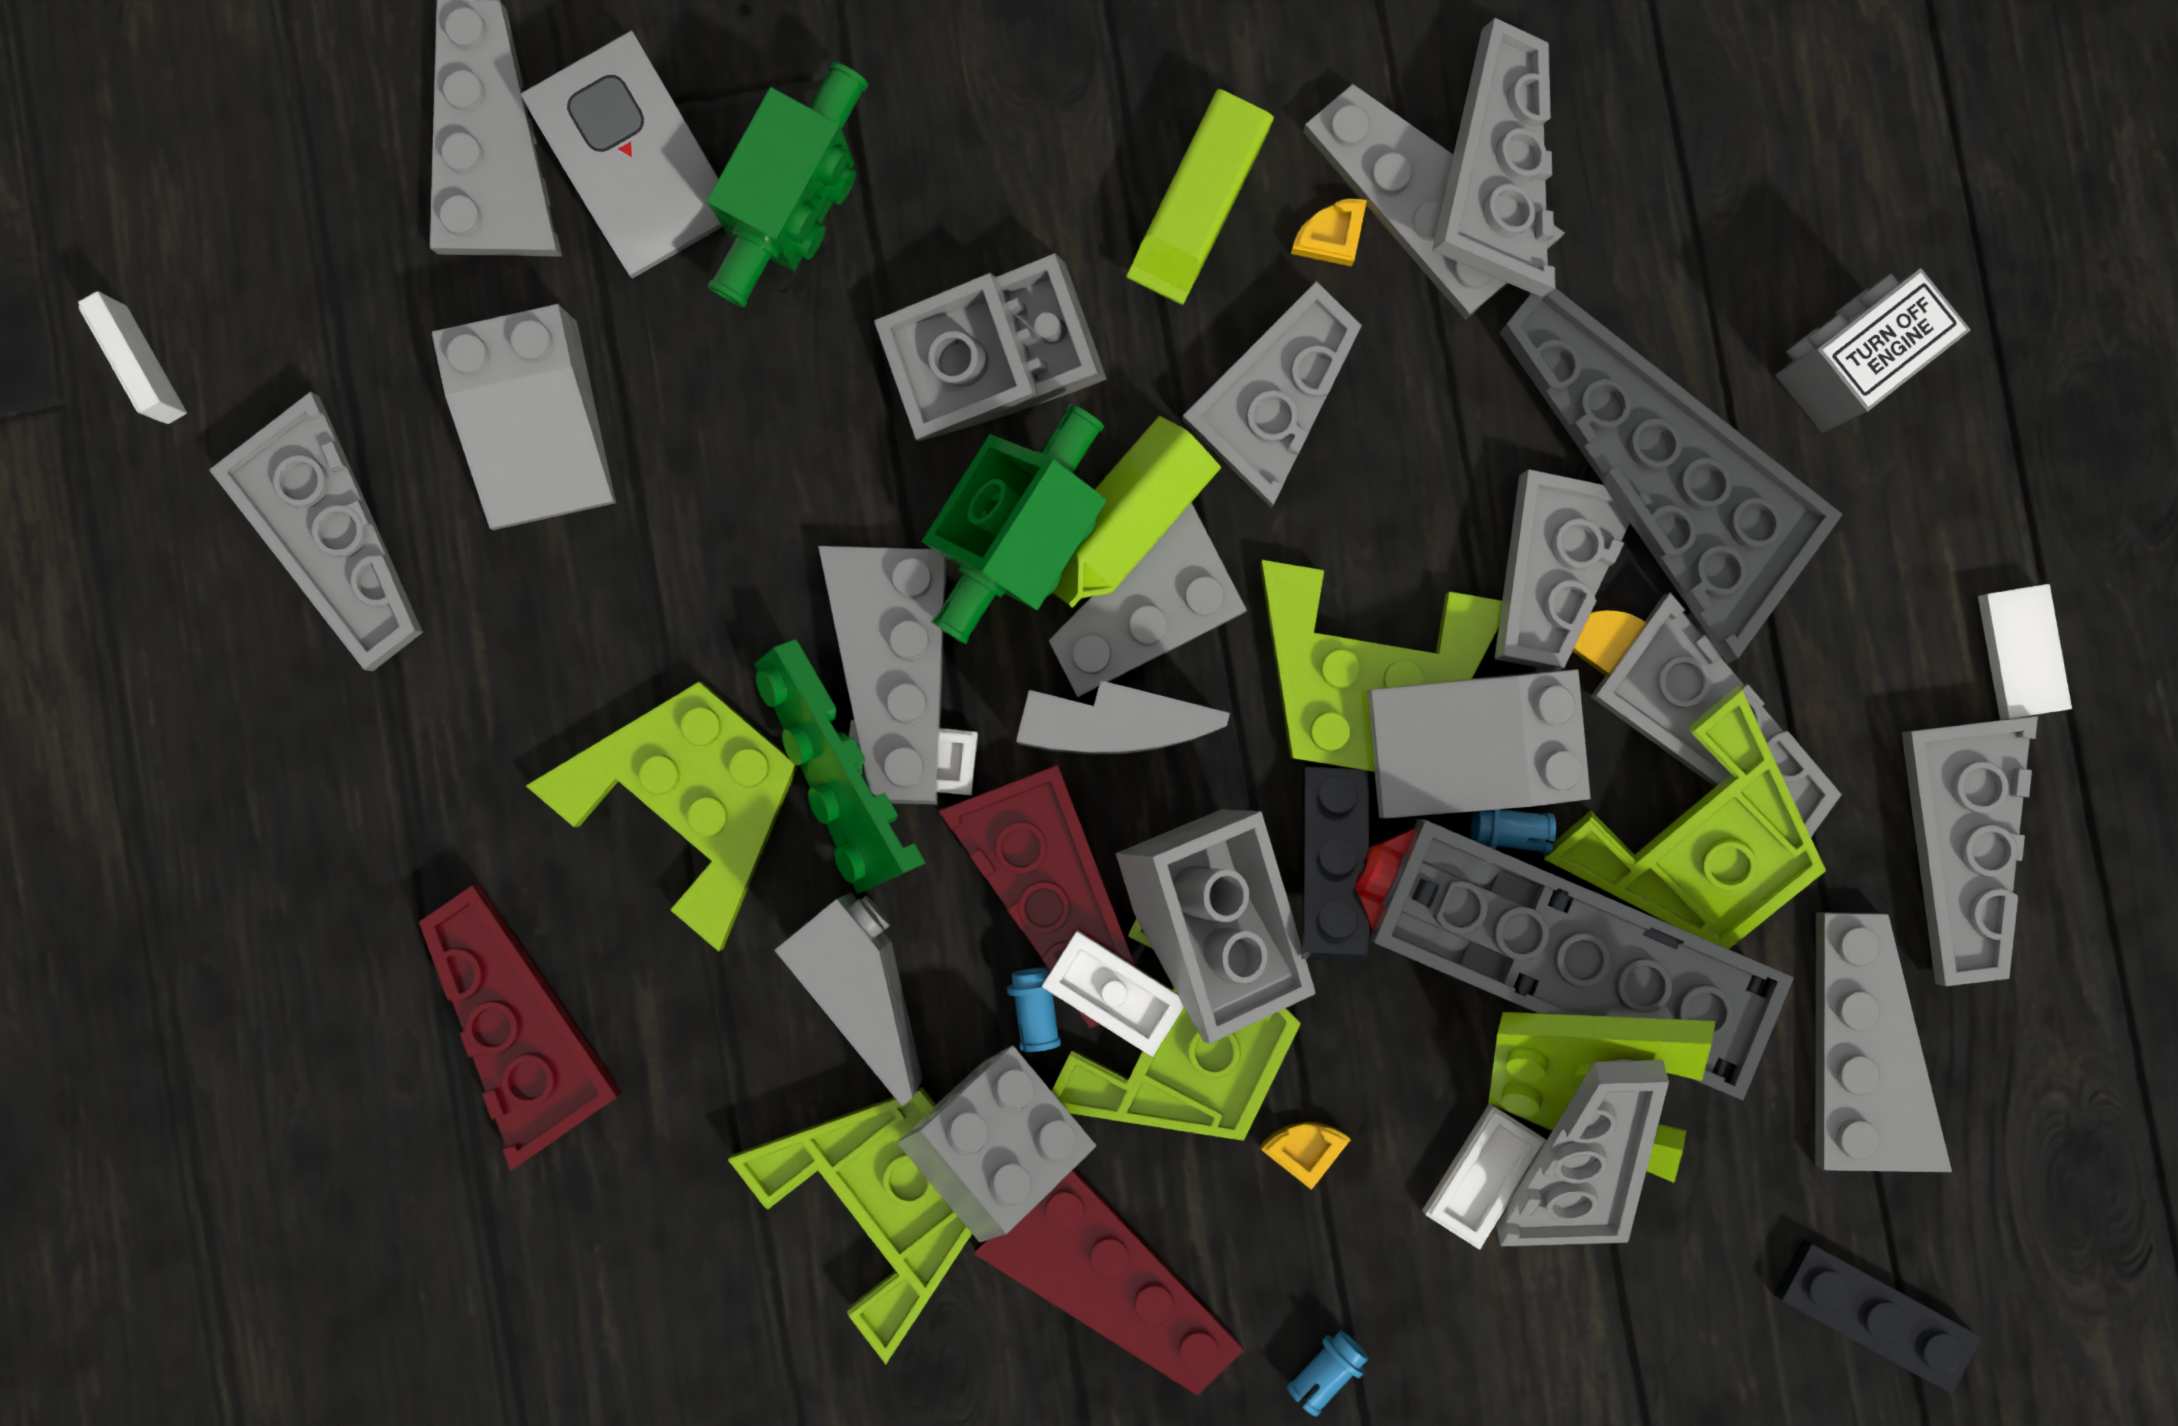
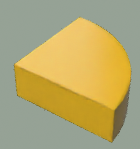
(1332, 233)
(1606, 638)
(1305, 1149)

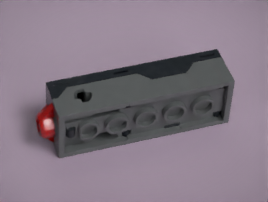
(1563, 945)

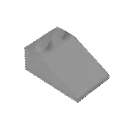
(525, 415)
(1479, 744)
(1219, 920)
(856, 981)

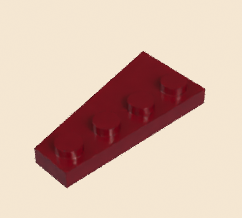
(523, 1042)
(1107, 1277)

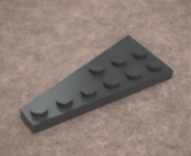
(1696, 491)

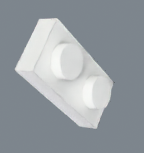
(1114, 993)

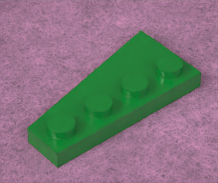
(832, 765)

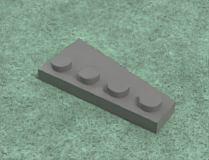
(1499, 167)

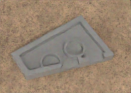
(1557, 558)
(1160, 605)

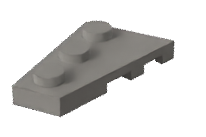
(1274, 392)

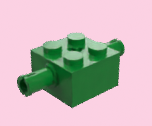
(784, 182)
(1015, 521)

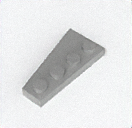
(484, 151)
(1404, 186)
(314, 519)
(891, 661)
(1678, 675)
(1967, 828)
(1870, 1065)
(1593, 1162)

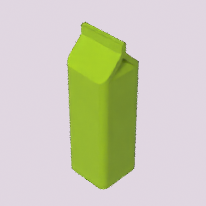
(1200, 196)
(1143, 500)

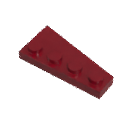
(1039, 864)

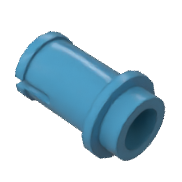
(1513, 830)
(1034, 1010)
(1330, 1370)

